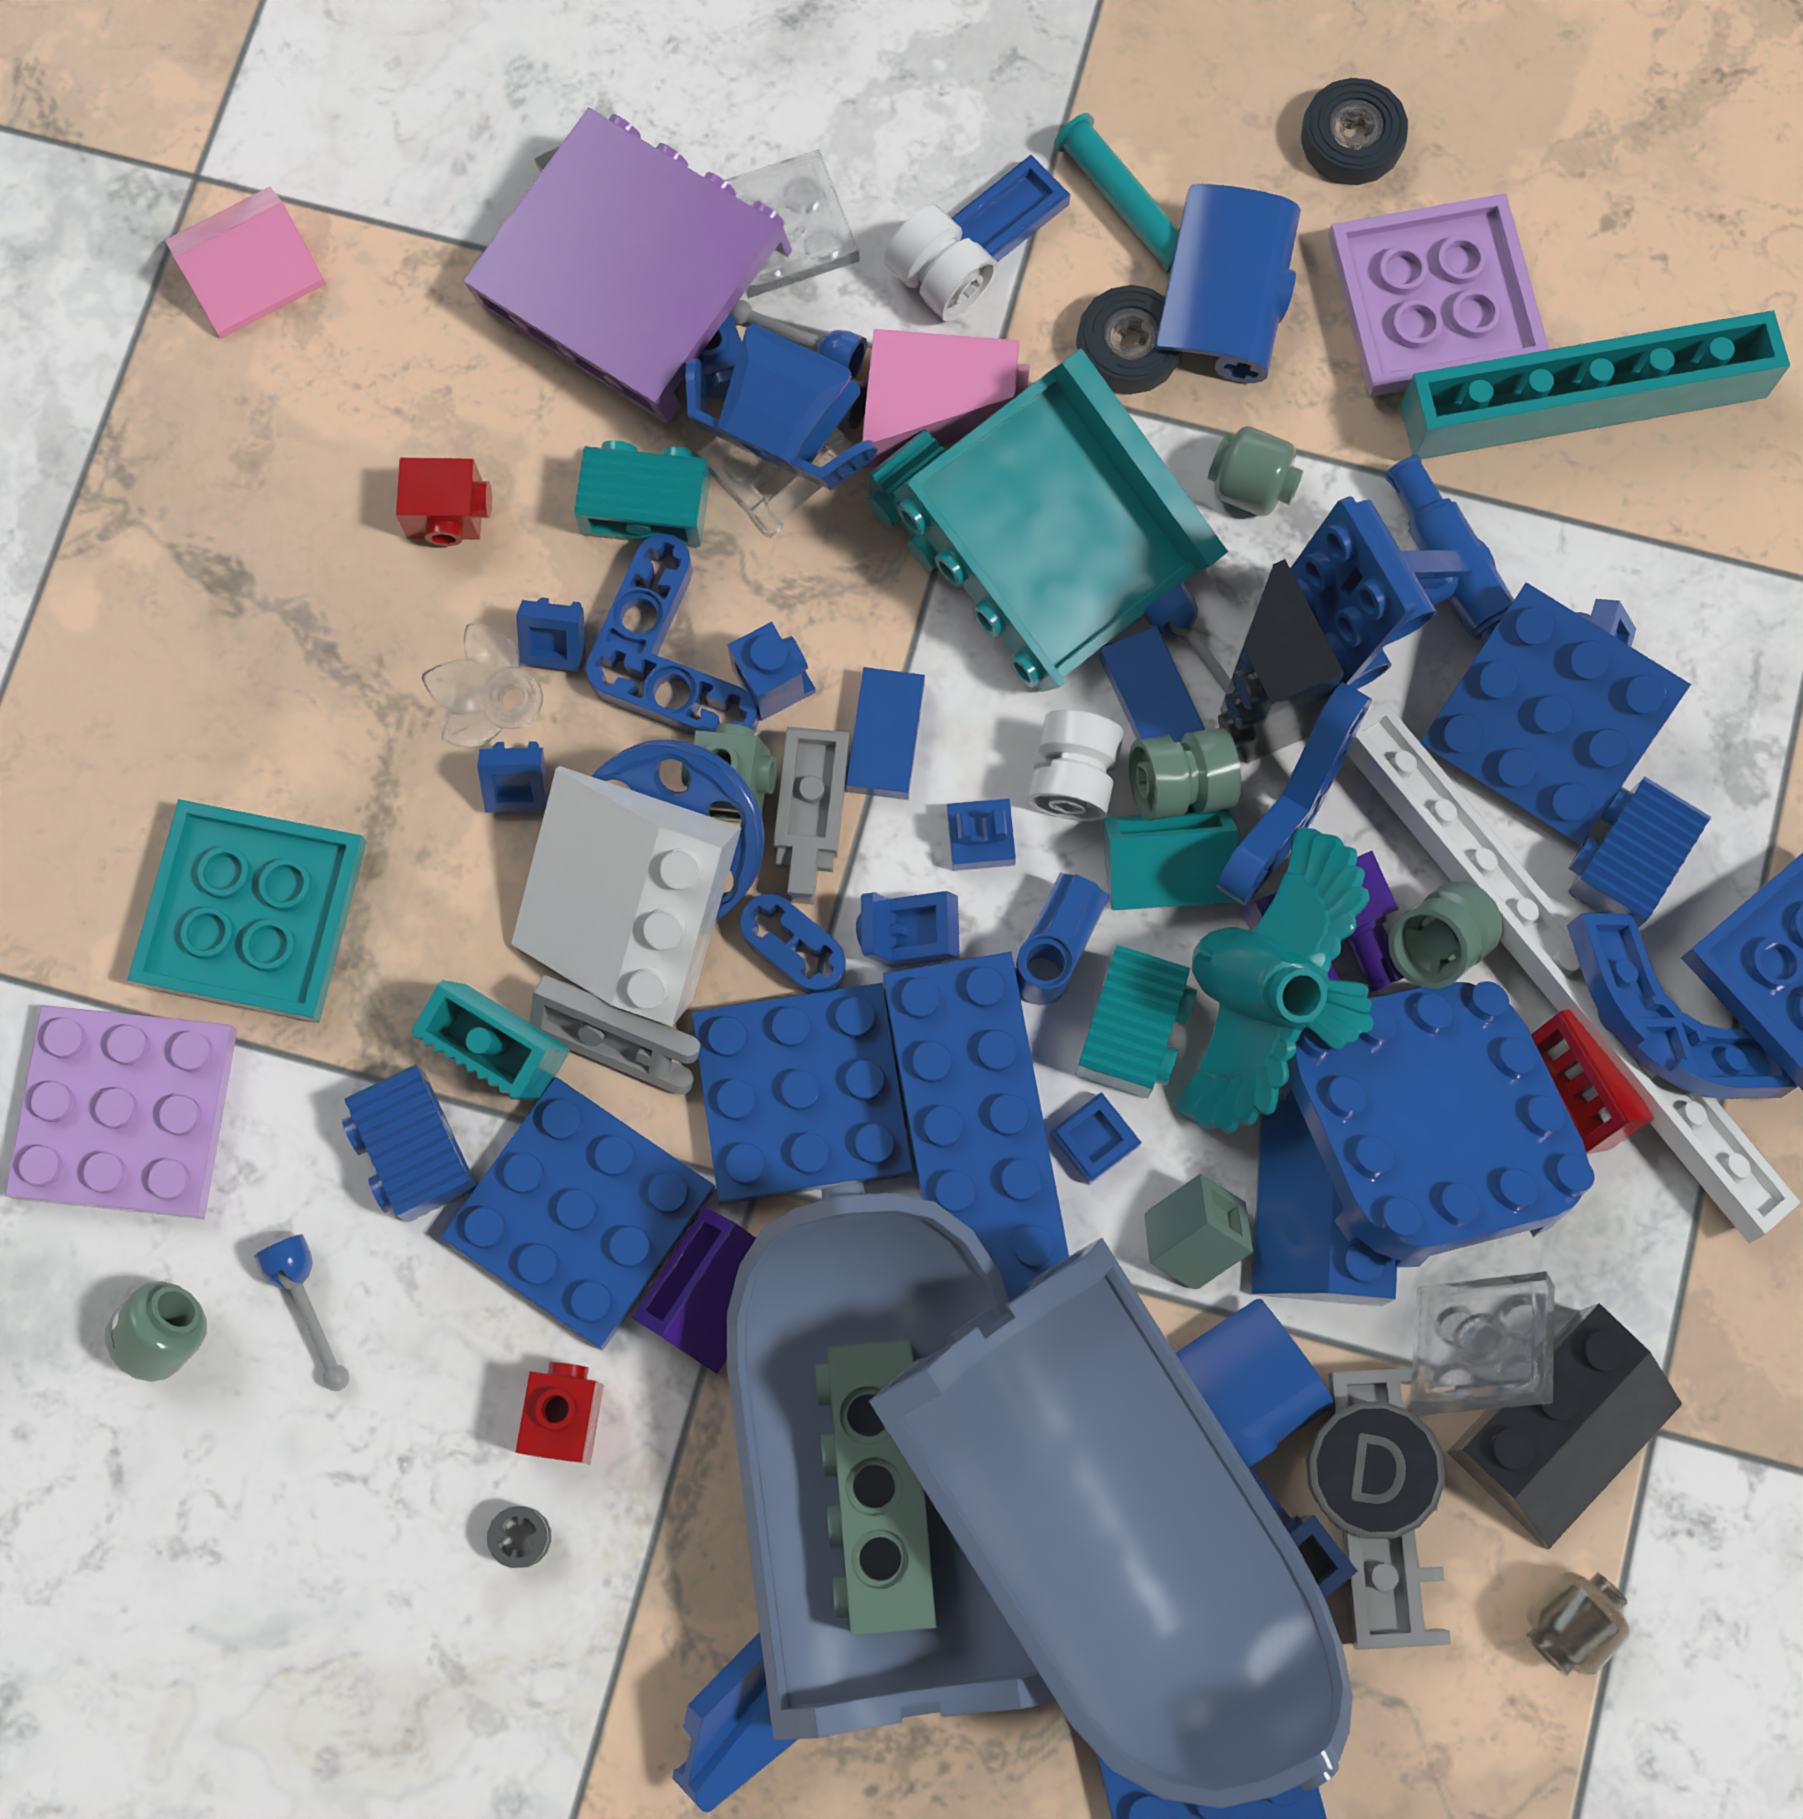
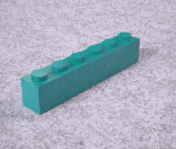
(1594, 385)

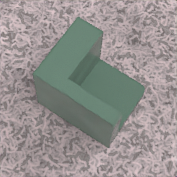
(1198, 1232)

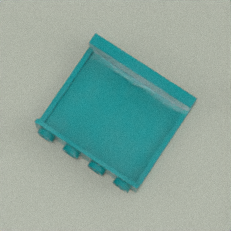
(1058, 521)

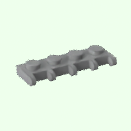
(1386, 1588)

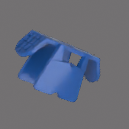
(782, 406)

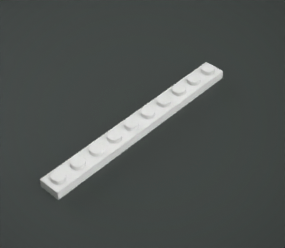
(1540, 942)

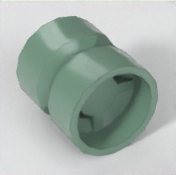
(1193, 773)
(1445, 935)

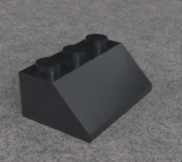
(1281, 672)
(1560, 1455)

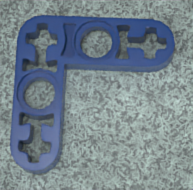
(641, 649)
(1302, 798)

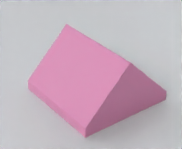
(245, 261)

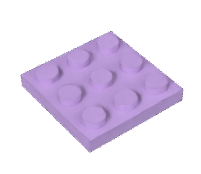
(1435, 289)
(122, 1112)

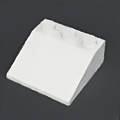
(624, 894)

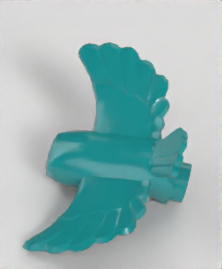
(1278, 984)

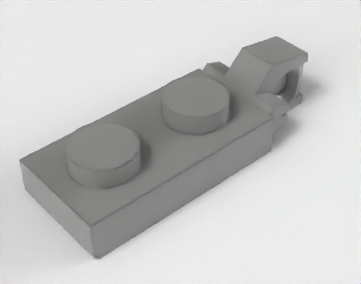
(810, 807)

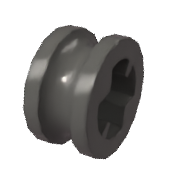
(499, 1533)

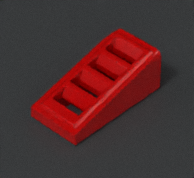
(1613, 1089)

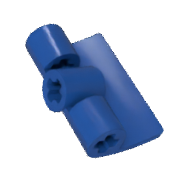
(1230, 278)
(1255, 1380)

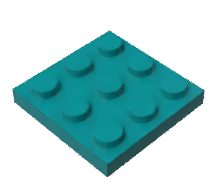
(247, 911)

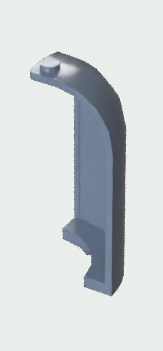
(844, 1277)
(1127, 1541)

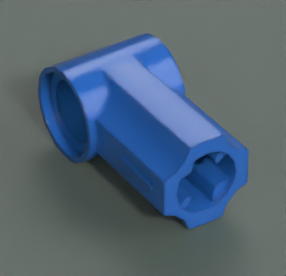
(1060, 936)

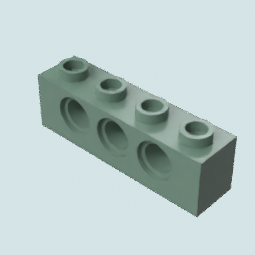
(906, 1597)

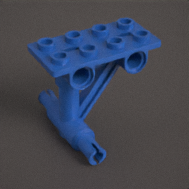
(1376, 594)

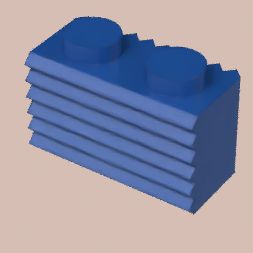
(1638, 852)
(408, 1145)

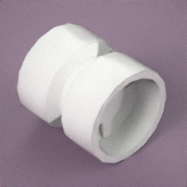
(933, 256)
(1077, 755)

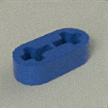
(802, 933)

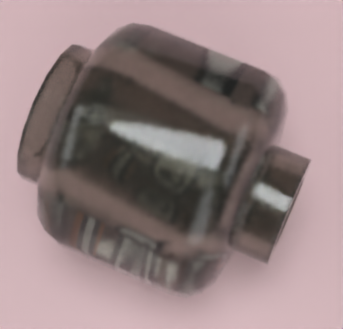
(1578, 1623)

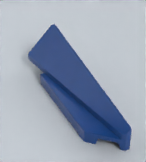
(729, 1731)

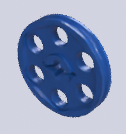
(710, 782)

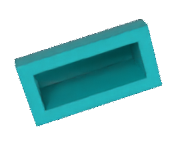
(1167, 859)

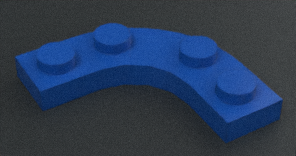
(1654, 1028)

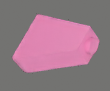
(936, 386)

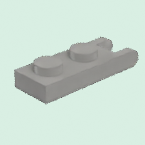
(614, 1035)

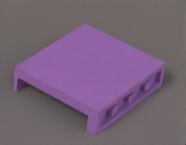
(625, 260)

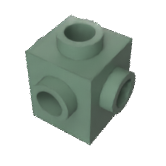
(746, 755)

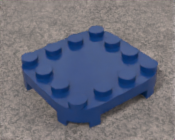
(1440, 1124)

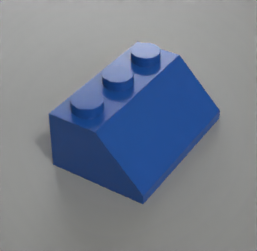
(1295, 1235)

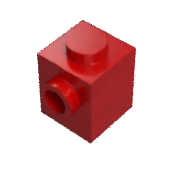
(442, 499)
(560, 1414)

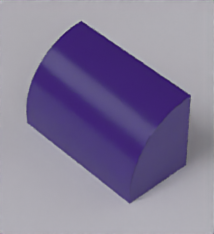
(695, 1290)

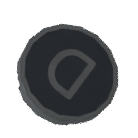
(1375, 1470)

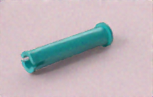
(1119, 187)

